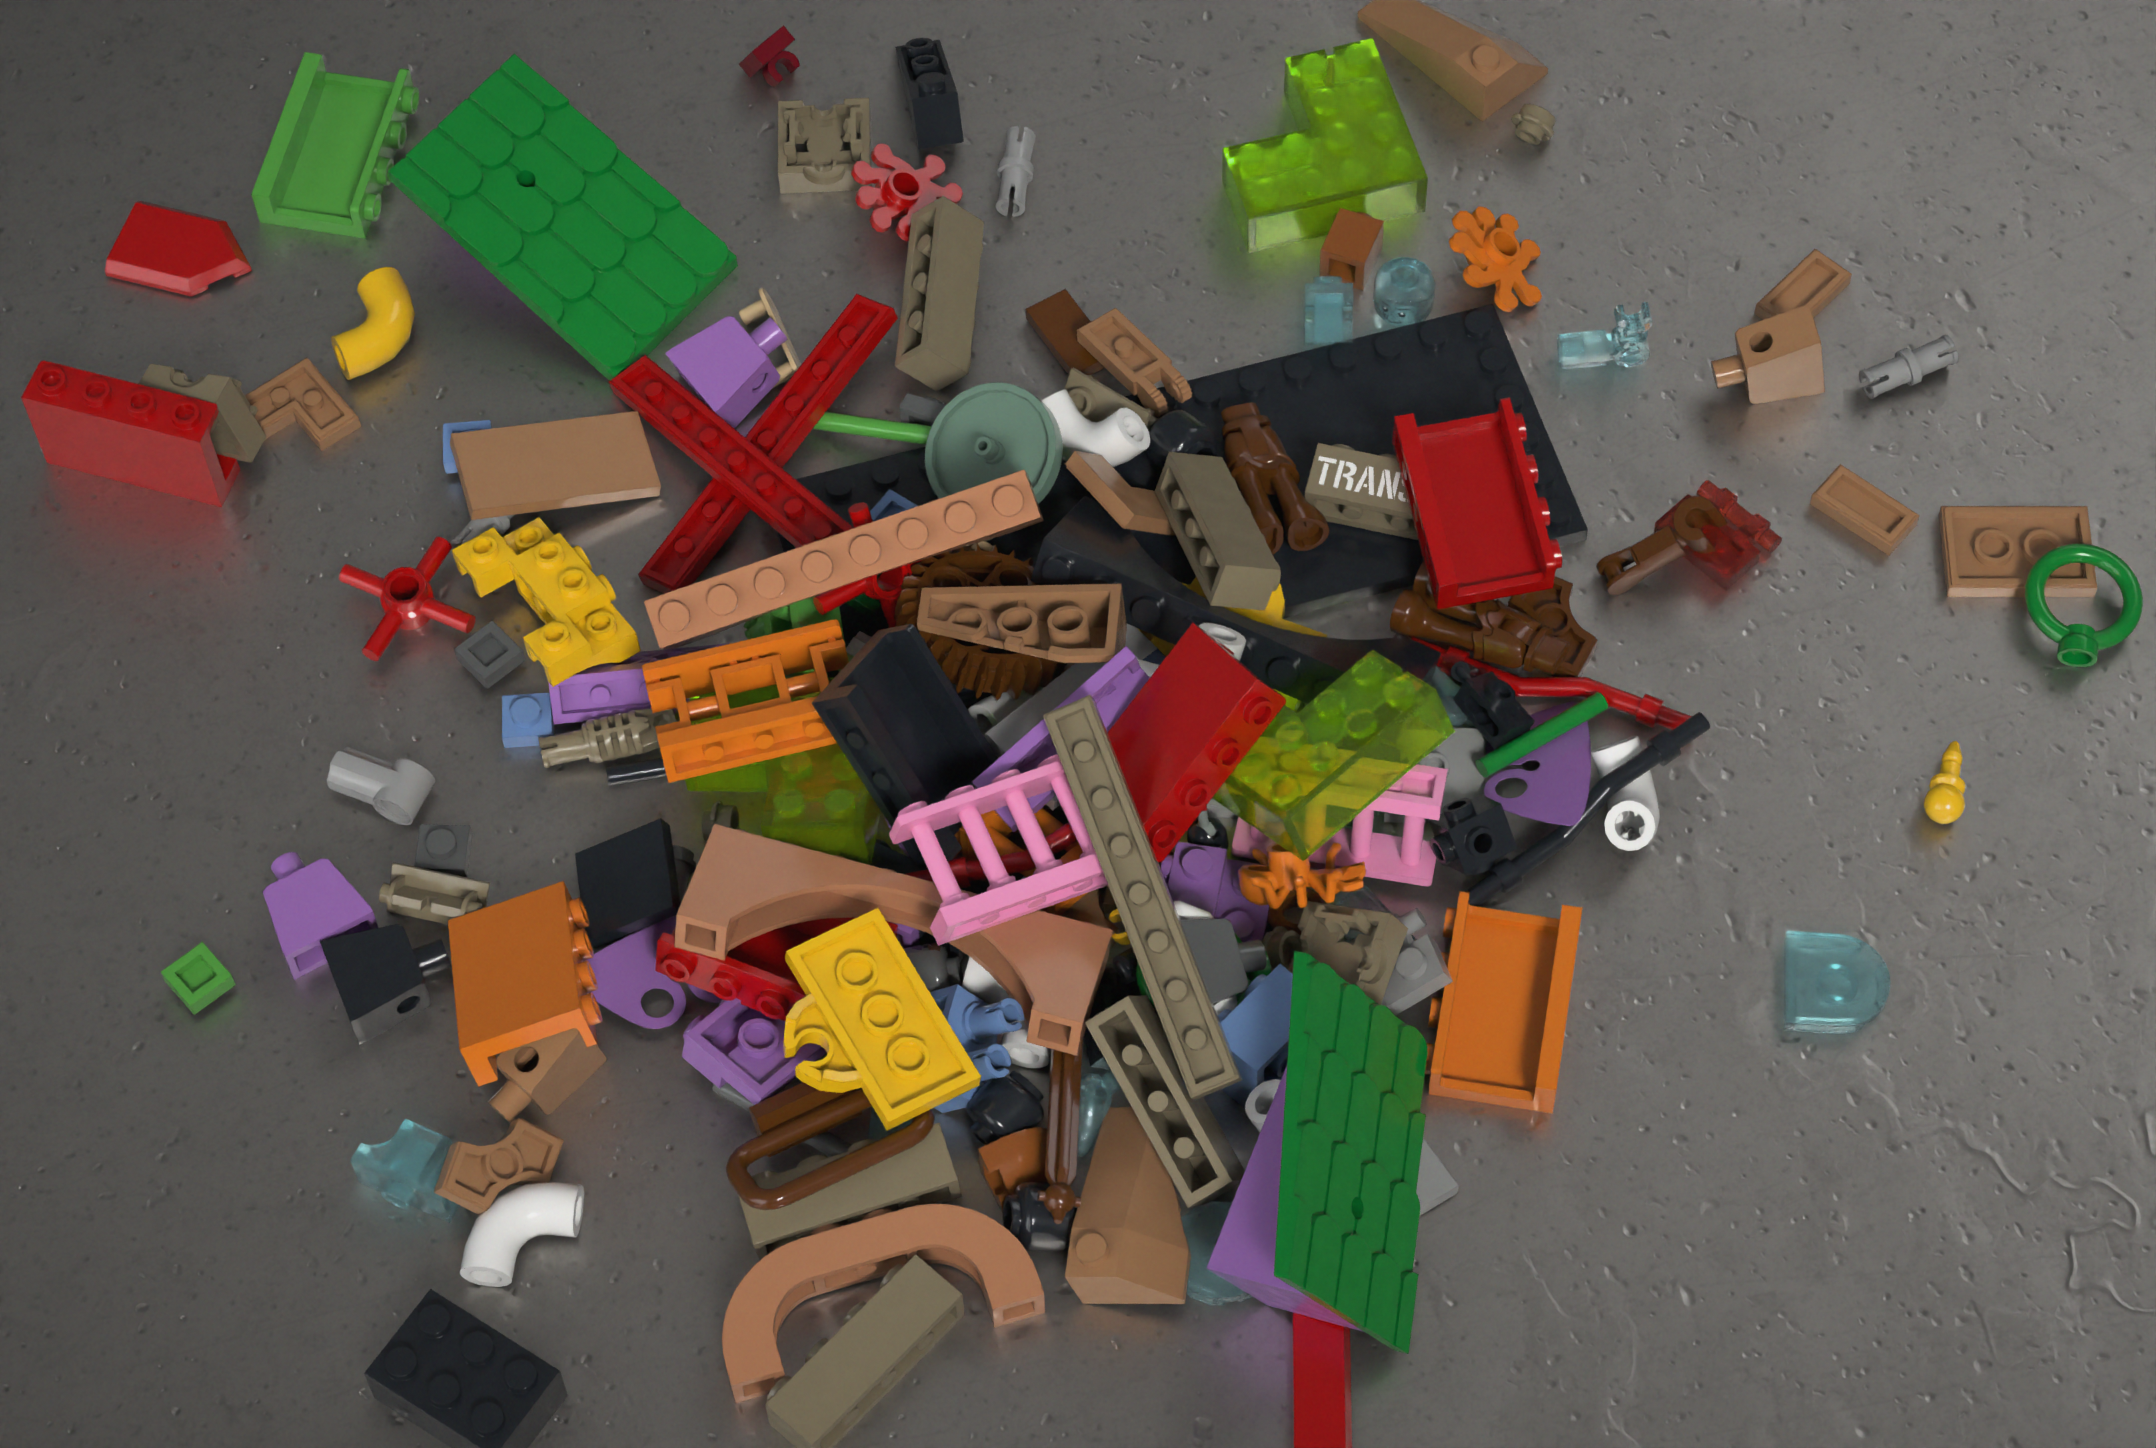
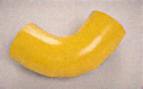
(383, 330)

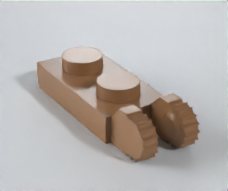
(1133, 360)

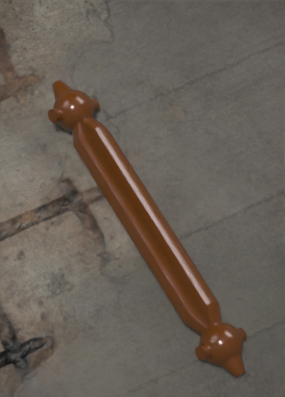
(1062, 1134)

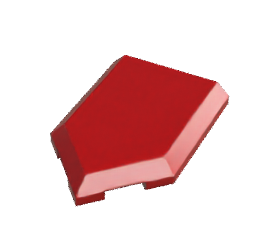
(174, 250)

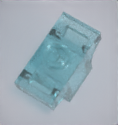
(1327, 311)
(407, 1169)

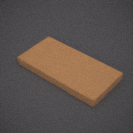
(554, 465)

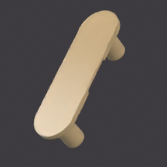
(761, 308)

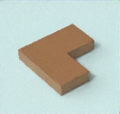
(308, 399)
(1128, 505)

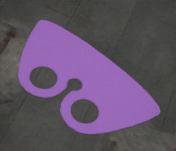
(1560, 785)
(628, 971)

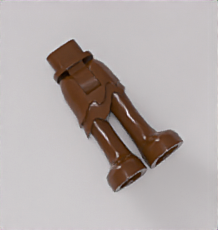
(1263, 468)
(1500, 633)

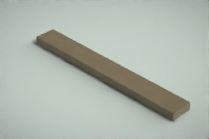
(1142, 898)

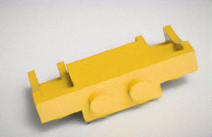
(561, 589)

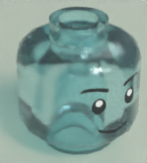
(1404, 291)

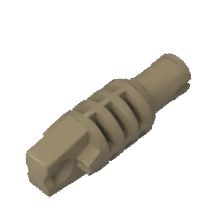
(606, 738)

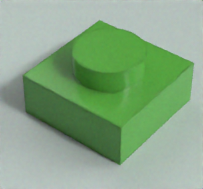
(198, 978)

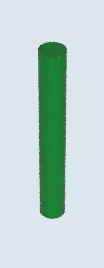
(1541, 734)

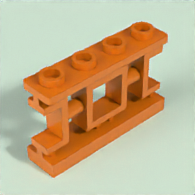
(753, 730)

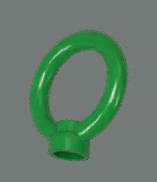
(2079, 642)

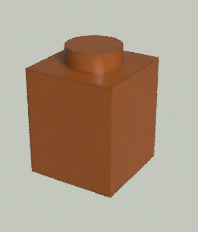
(1352, 247)

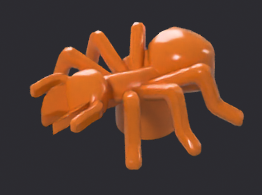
(1284, 872)

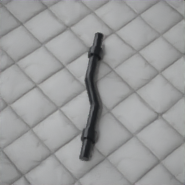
(1660, 750)

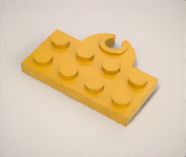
(873, 1023)

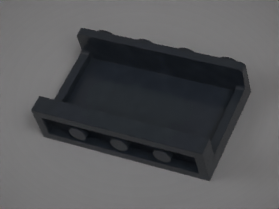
(904, 728)

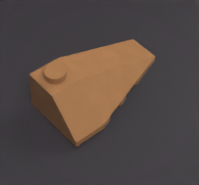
(1459, 56)
(1037, 620)
(1129, 1223)

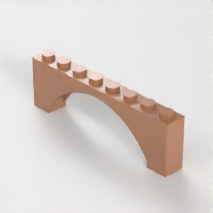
(843, 559)
(764, 884)

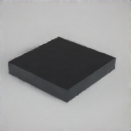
(628, 882)

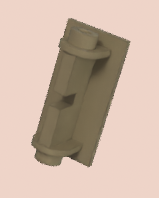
(1098, 401)
(432, 893)

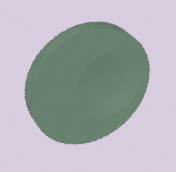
(991, 435)

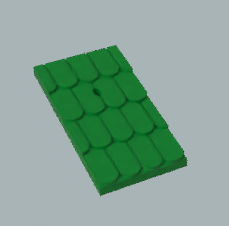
(564, 218)
(1334, 1175)

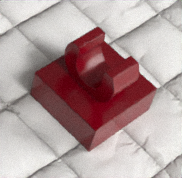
(769, 54)

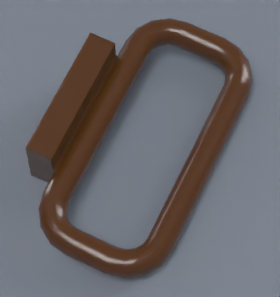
(799, 1116)

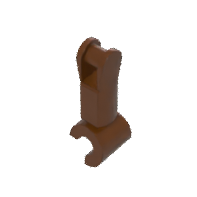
(1662, 546)

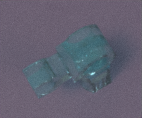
(1595, 348)

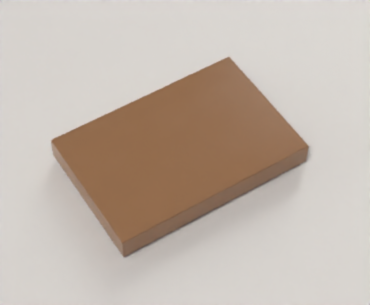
(1994, 548)

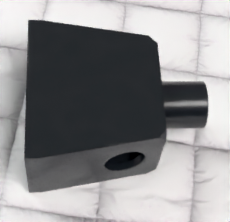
(382, 976)

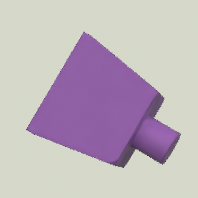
(729, 366)
(311, 907)

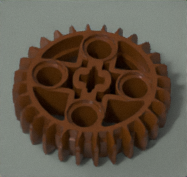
(965, 662)

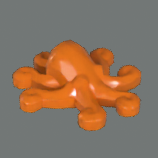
(1495, 256)

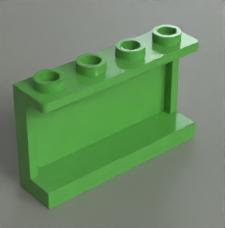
(333, 150)

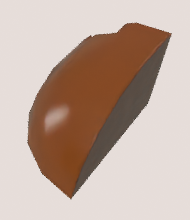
(1013, 1161)

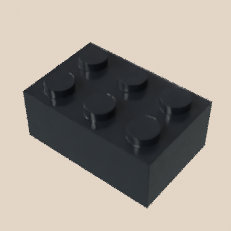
(464, 1379)

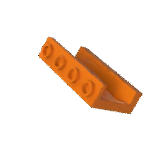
(521, 975)
(1505, 1007)

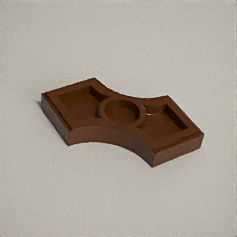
(1553, 609)

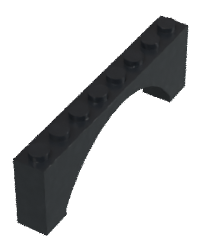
(1096, 550)

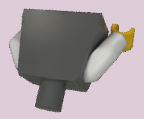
(1217, 953)

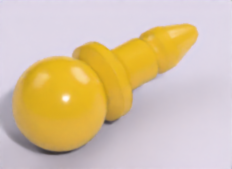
(1945, 799)

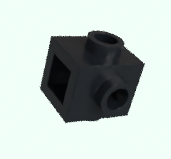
(1471, 835)

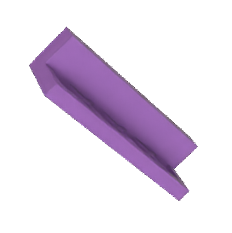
(608, 688)
(1113, 691)

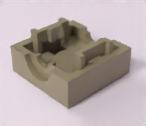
(825, 163)
(235, 428)
(1372, 956)

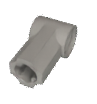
(392, 789)

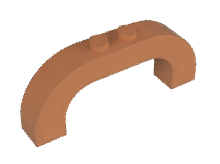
(861, 1252)

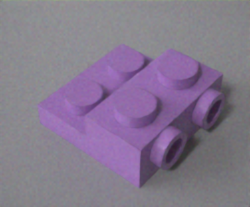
(1211, 882)
(744, 1050)

